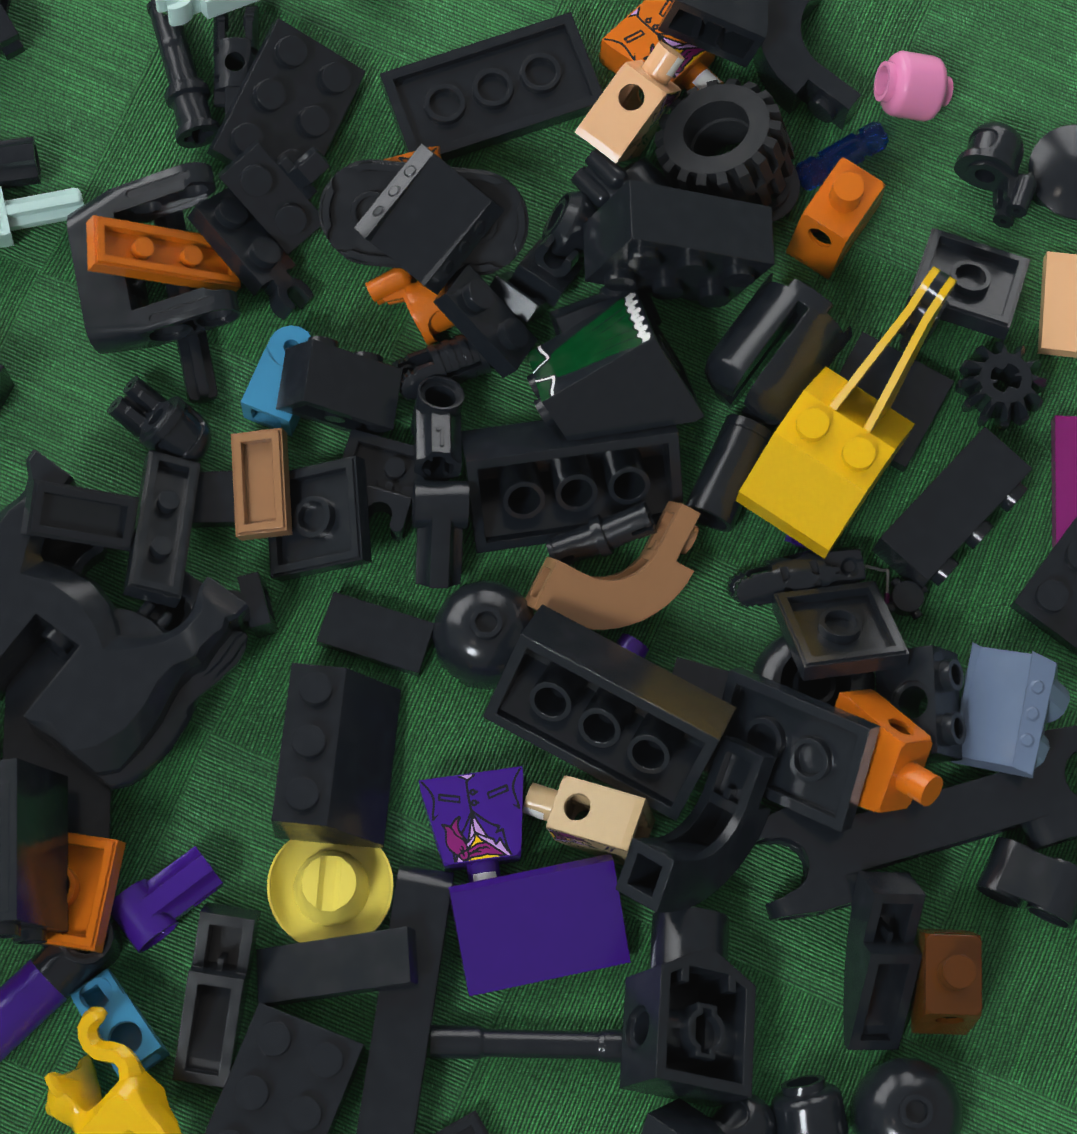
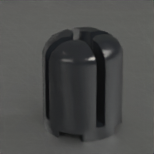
(757, 334)

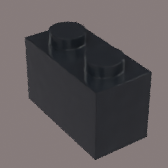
(339, 386)

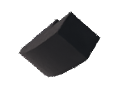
(881, 959)
(216, 994)

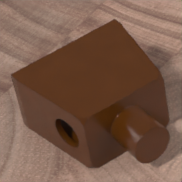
(947, 982)

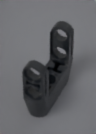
(118, 306)

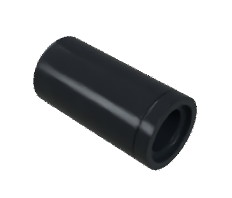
(725, 471)

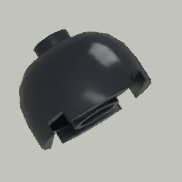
(479, 631)
(906, 1099)

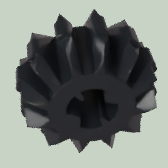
(1020, 394)

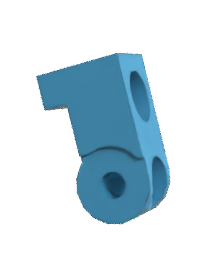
(262, 392)
(124, 1020)

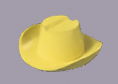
(329, 889)

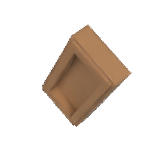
(261, 484)

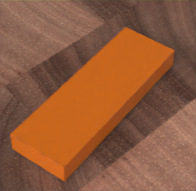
(155, 254)

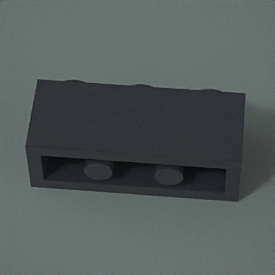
(954, 511)

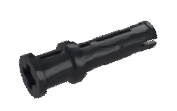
(186, 91)

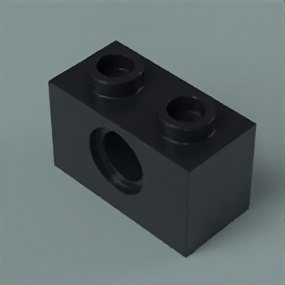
(940, 677)

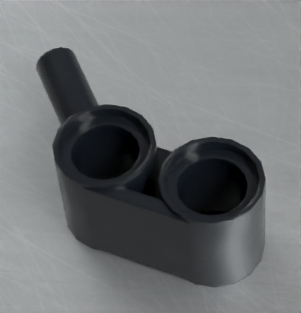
(1021, 874)

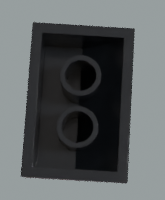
(336, 757)

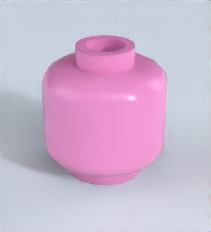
(913, 86)

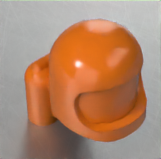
(399, 287)

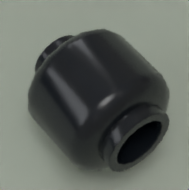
(809, 1107)

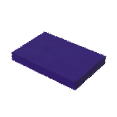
(539, 924)

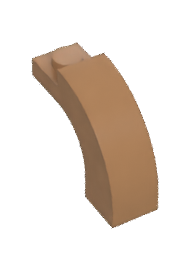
(629, 594)

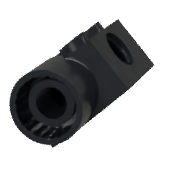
(689, 1015)

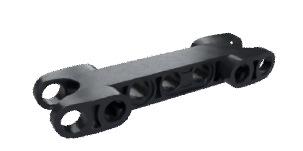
(958, 816)

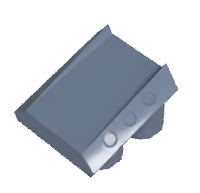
(1007, 709)

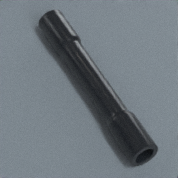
(478, 1042)

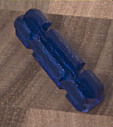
(852, 147)

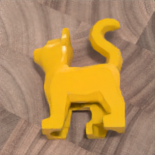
(131, 1107)

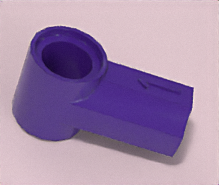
(153, 906)

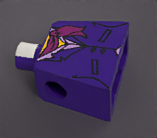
(476, 820)

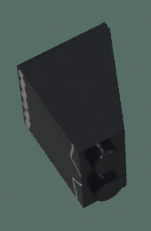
(612, 375)

